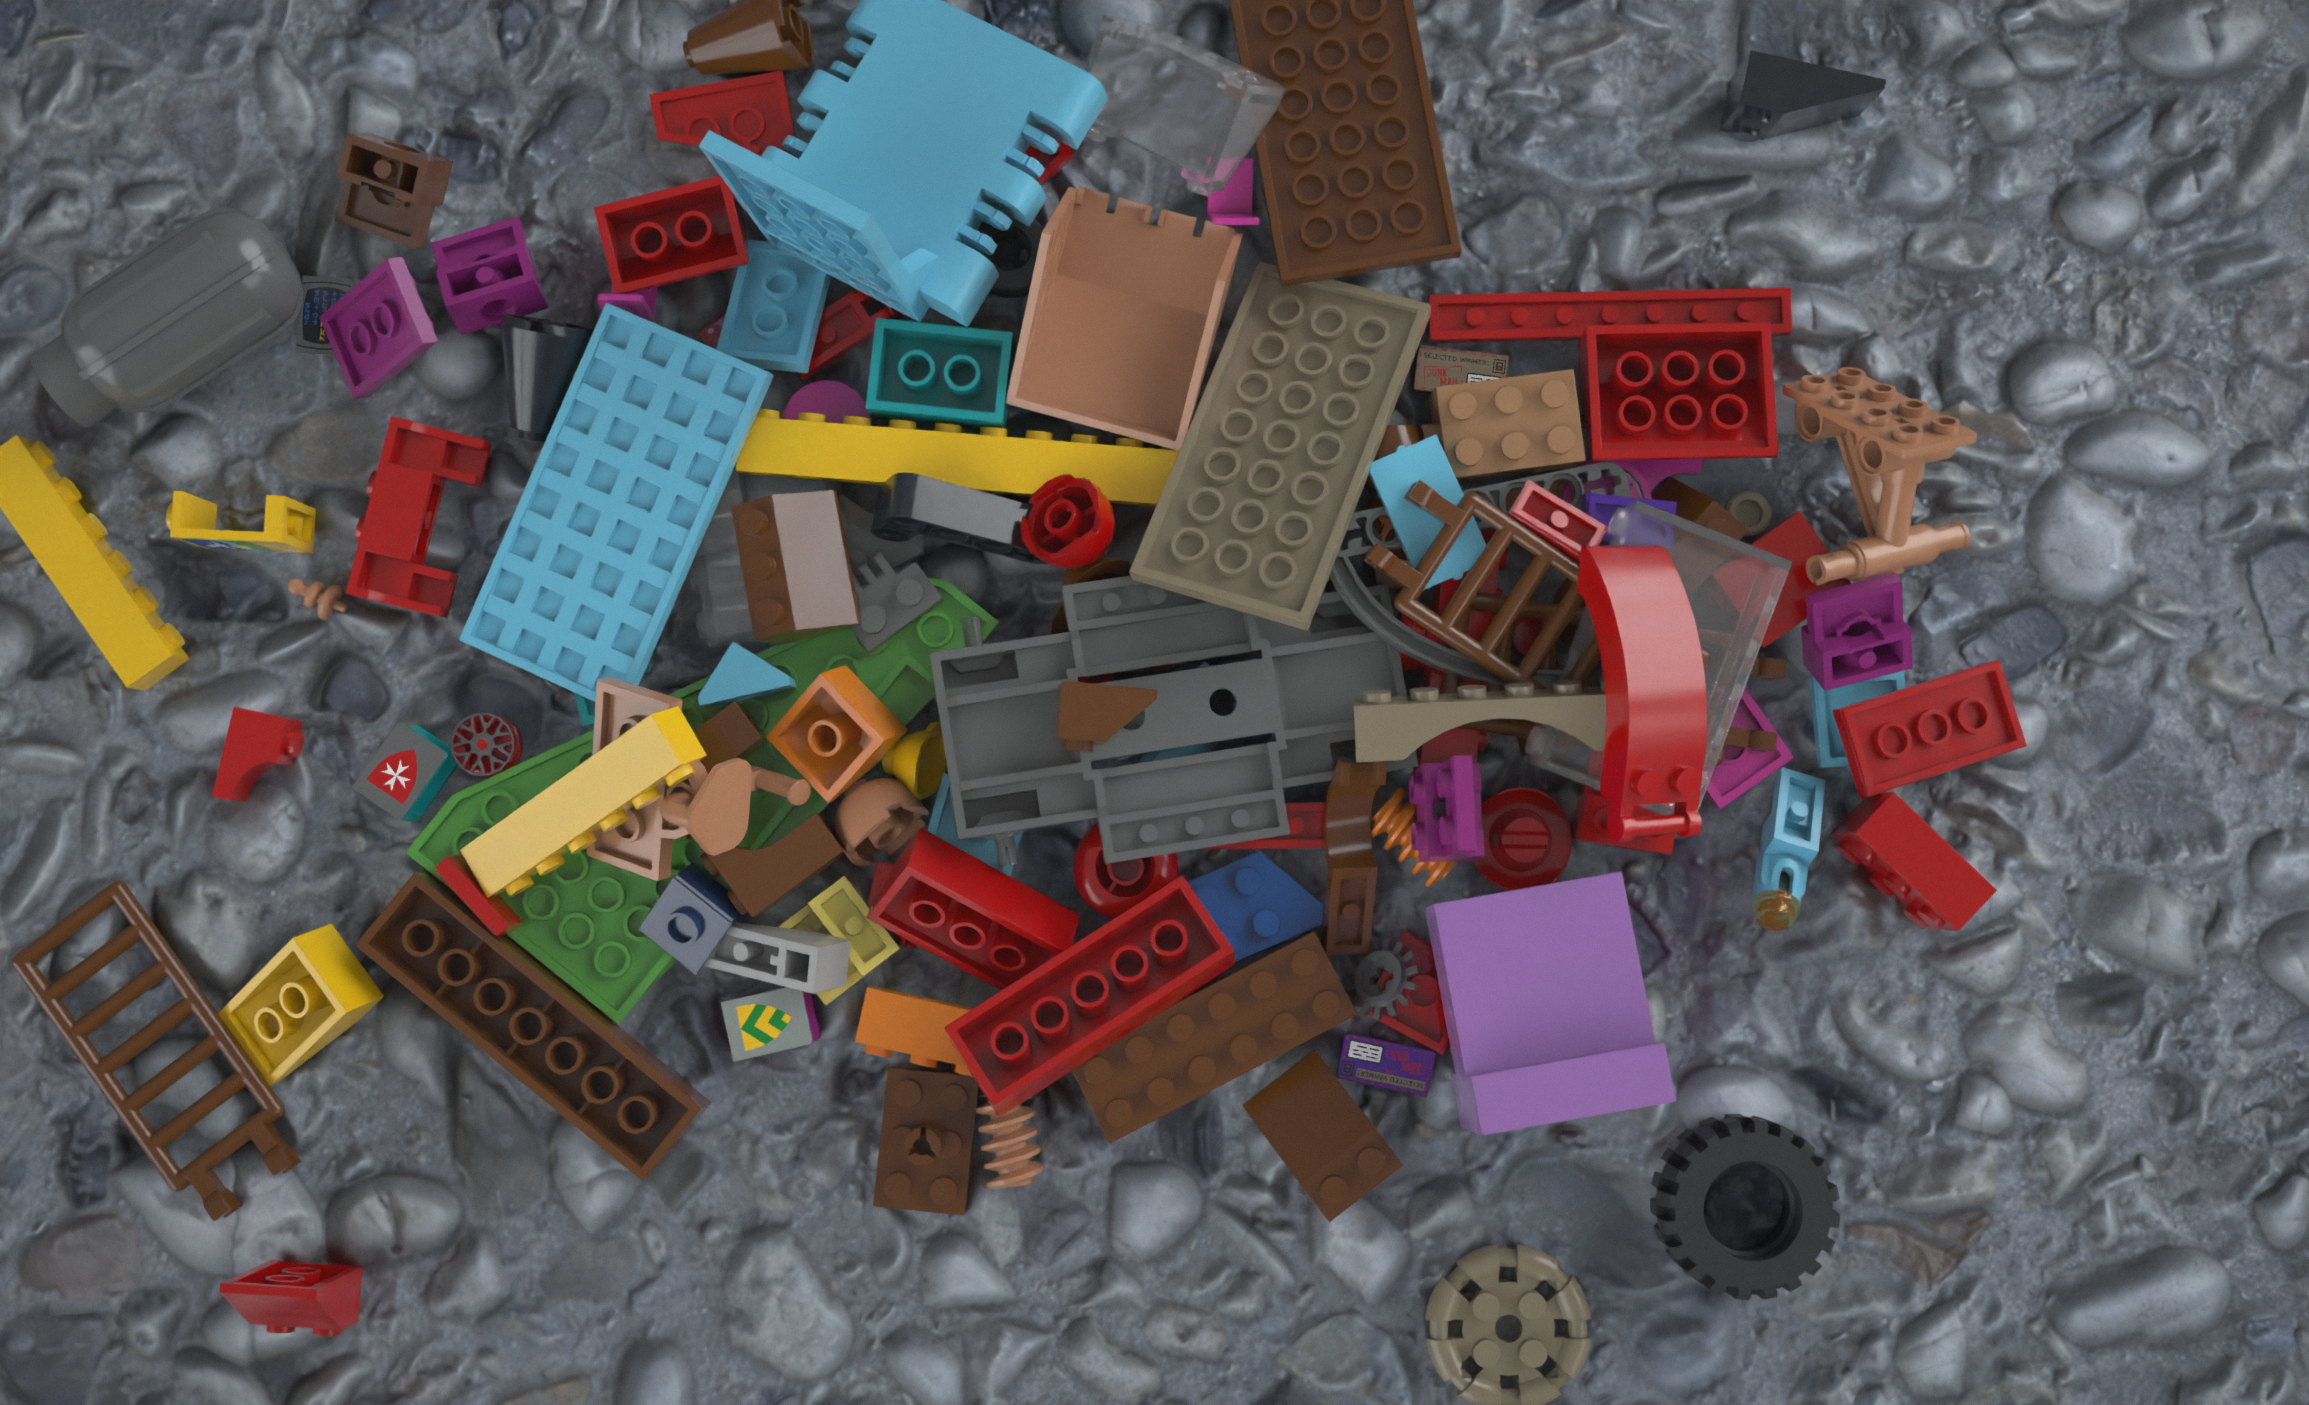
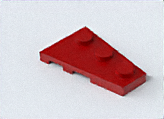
(743, 110)

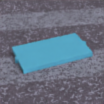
(1414, 527)

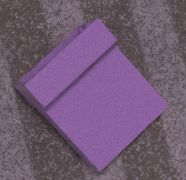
(1546, 1005)

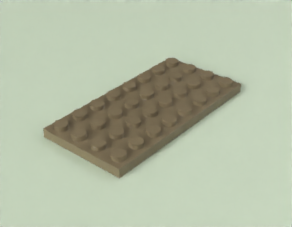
(1281, 446)

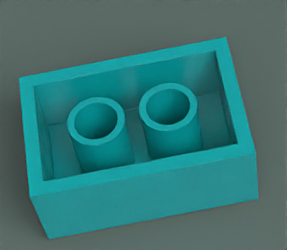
(940, 374)

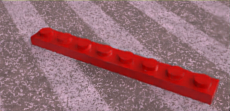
(1566, 314)

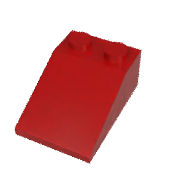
(297, 1296)

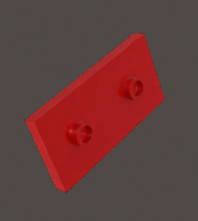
(1929, 728)

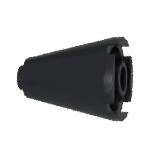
(539, 369)

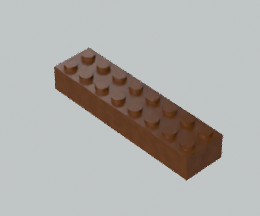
(533, 1025)

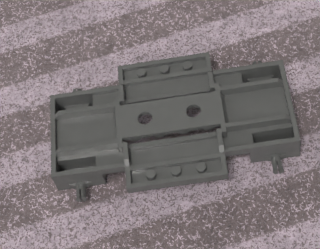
(1003, 703)

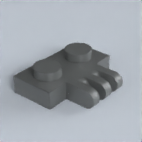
(891, 601)

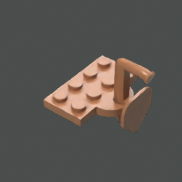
(704, 805)

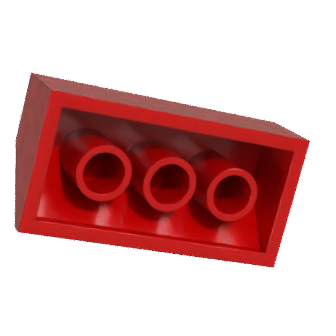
(971, 912)

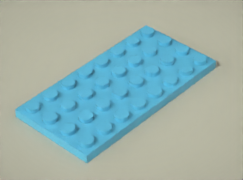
(616, 505)

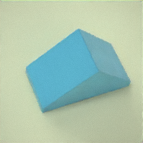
(742, 677)

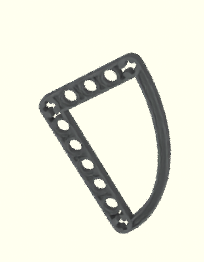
(1406, 639)

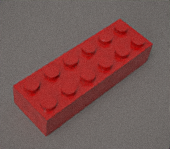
(1090, 995)

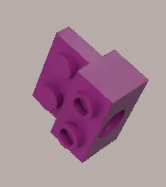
(488, 275)
(1856, 632)
(1458, 834)

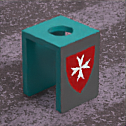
(407, 772)

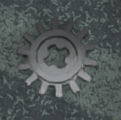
(1370, 969)

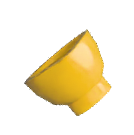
(918, 761)

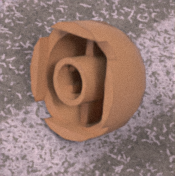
(877, 818)

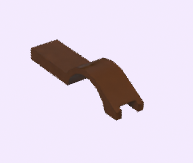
(1350, 857)

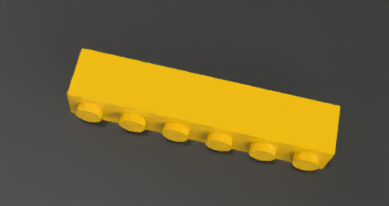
(85, 567)
(583, 802)

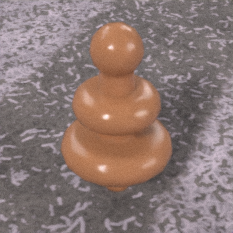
(314, 595)

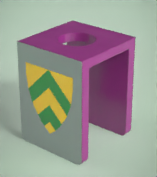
(770, 1022)

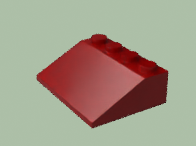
(1678, 391)

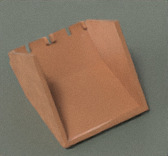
(1122, 317)

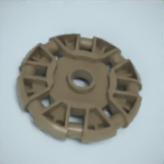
(1535, 1337)

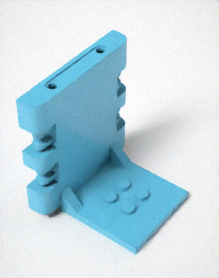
(914, 155)

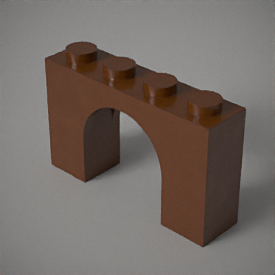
(774, 872)

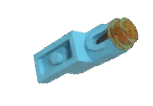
(1787, 848)

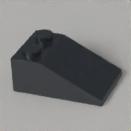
(1787, 95)

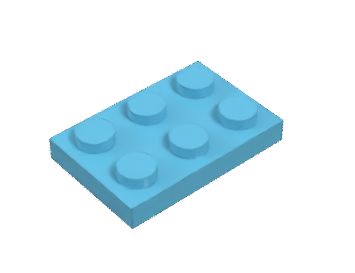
(774, 310)

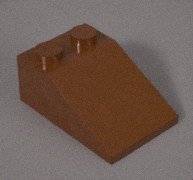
(1322, 1135)

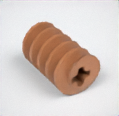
(1010, 1146)

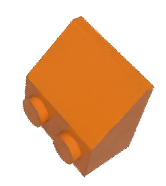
(836, 732)

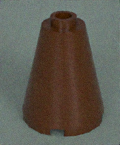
(751, 39)

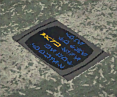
(318, 297)

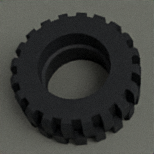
(1803, 1220)

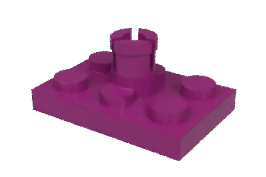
(379, 327)

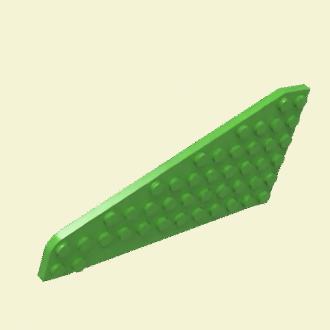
(590, 912)

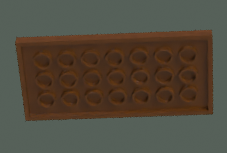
(1355, 143)

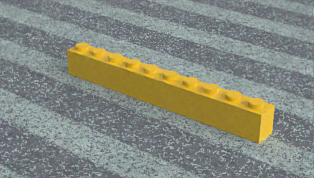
(981, 462)

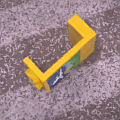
(287, 525)

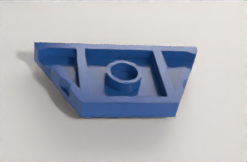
(1256, 904)

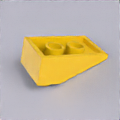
(300, 1002)

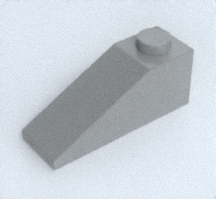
(783, 957)

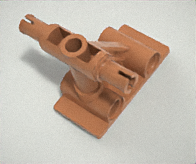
(1878, 438)

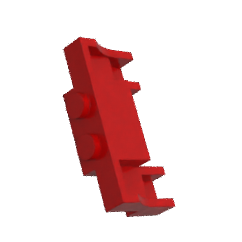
(403, 515)

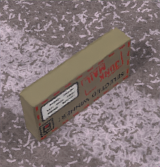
(1451, 366)

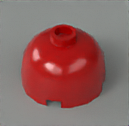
(1068, 522)

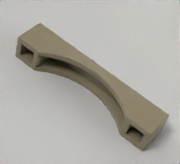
(1398, 725)

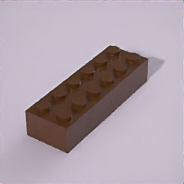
(1215, 1036)

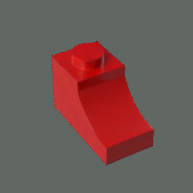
(252, 747)

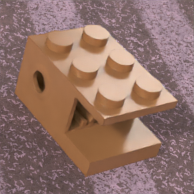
(1508, 426)

